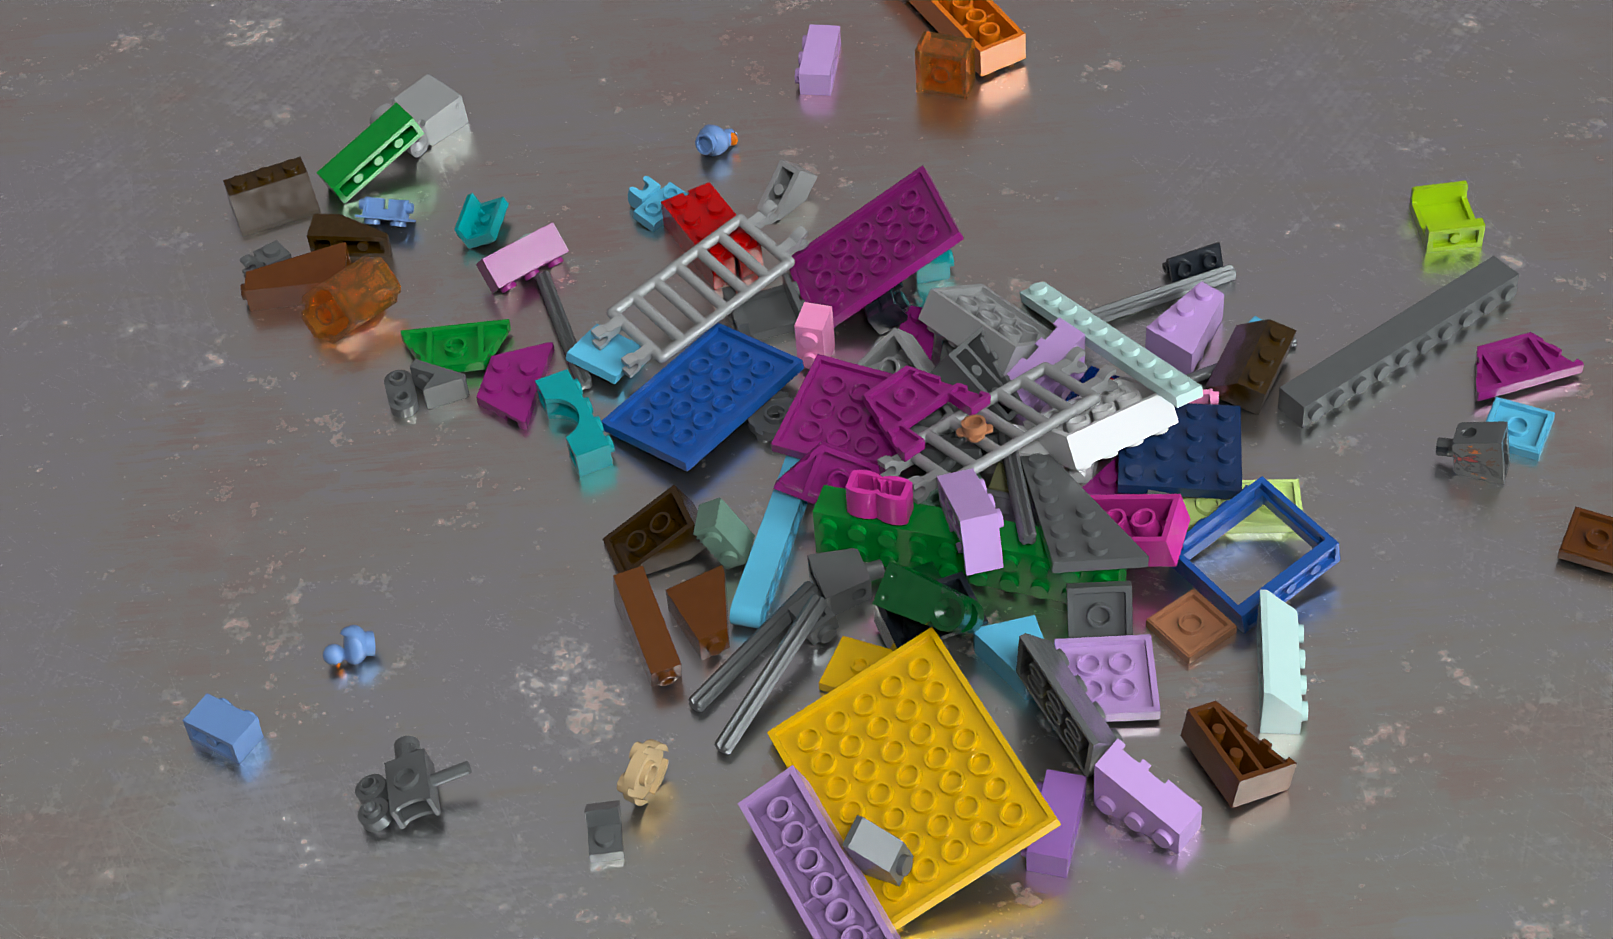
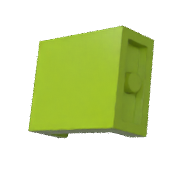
(1445, 217)

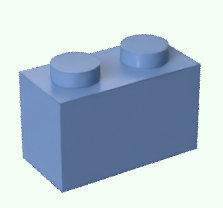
(223, 728)

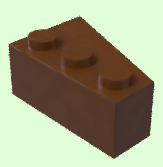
(1233, 756)

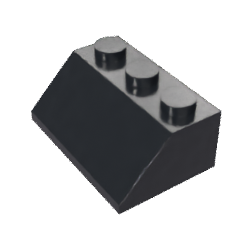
(898, 630)

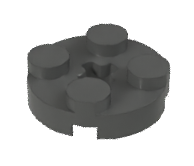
(761, 421)

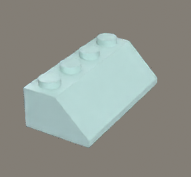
(1279, 667)

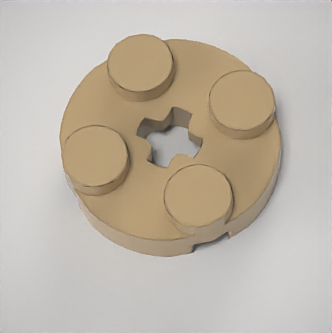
(644, 771)

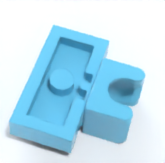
(648, 202)

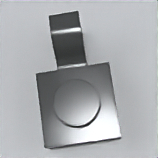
(265, 256)

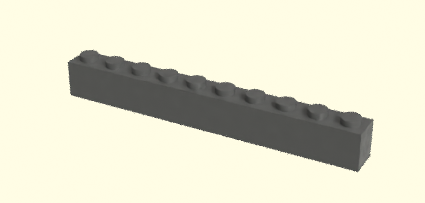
(1397, 341)

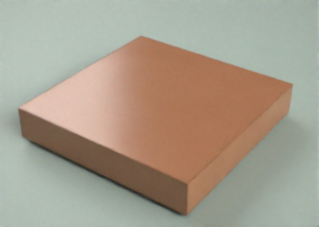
(1191, 626)

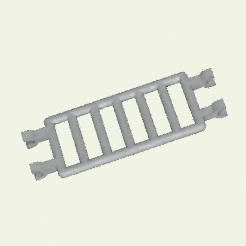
(648, 349)
(1059, 372)

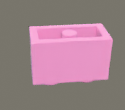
(814, 332)

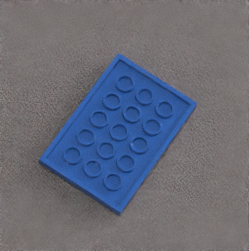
(702, 396)

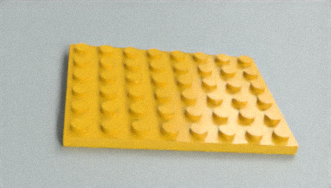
(922, 763)

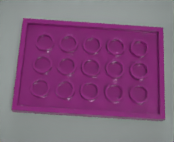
(876, 247)

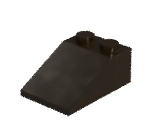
(656, 534)

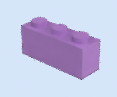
(1066, 798)

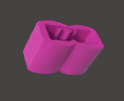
(879, 497)

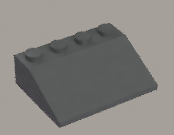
(1064, 701)

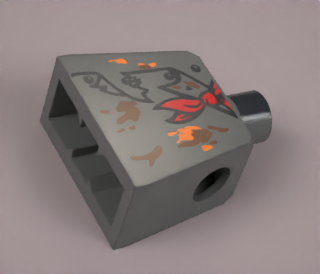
(1478, 450)

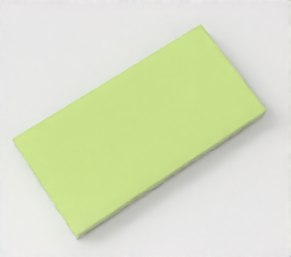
(1259, 521)

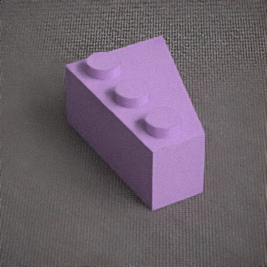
(1143, 801)

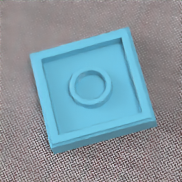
(605, 362)
(1526, 426)

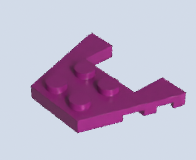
(911, 397)

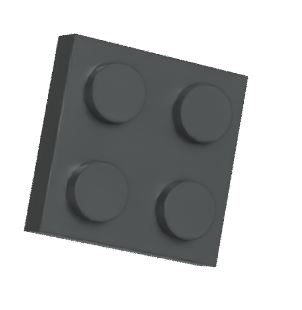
(1099, 609)

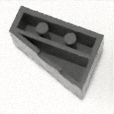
(977, 368)

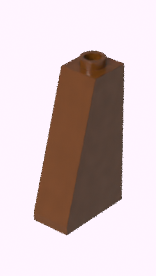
(288, 280)
(646, 627)

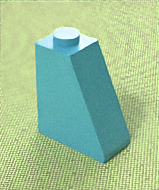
(998, 648)

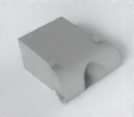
(433, 107)

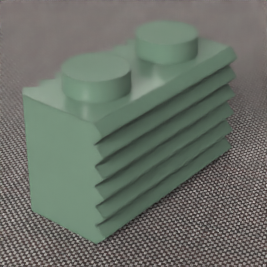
(723, 533)

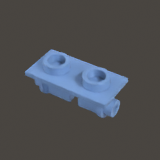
(375, 211)

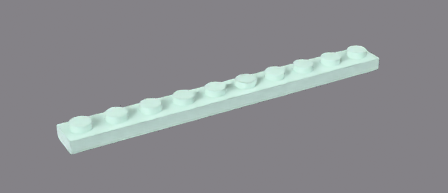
(1114, 345)

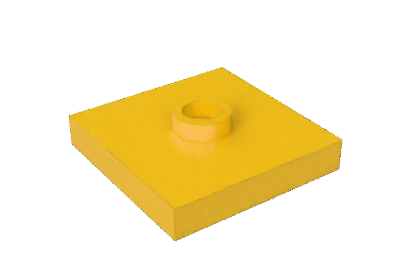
(848, 660)

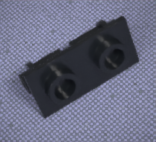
(1193, 262)

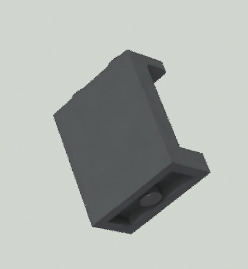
(768, 312)

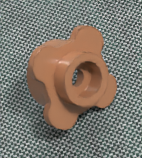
(974, 428)

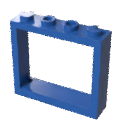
(1286, 584)

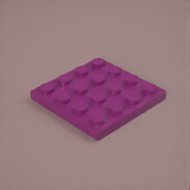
(833, 411)

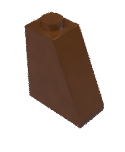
(702, 611)

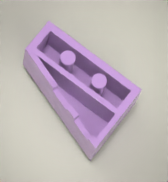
(1186, 328)
(1051, 351)
(973, 518)

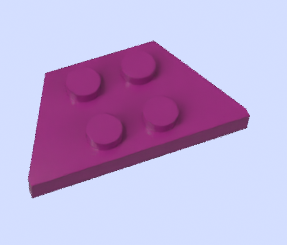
(1519, 364)
(510, 382)
(822, 466)

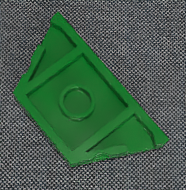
(457, 346)

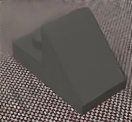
(438, 384)
(604, 831)

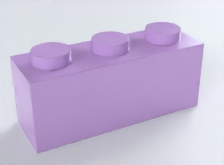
(818, 60)

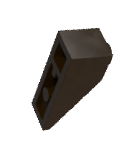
(360, 238)

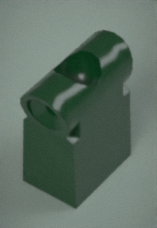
(927, 601)

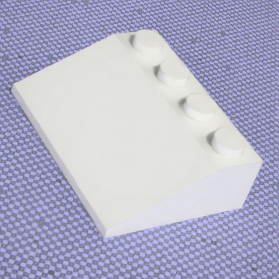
(1114, 423)

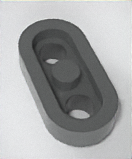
(401, 393)

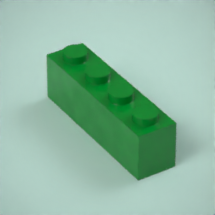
(370, 152)

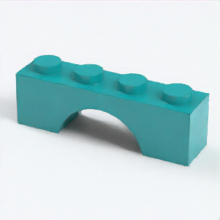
(587, 444)

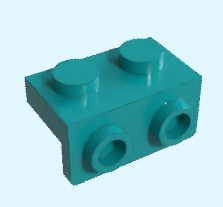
(480, 221)

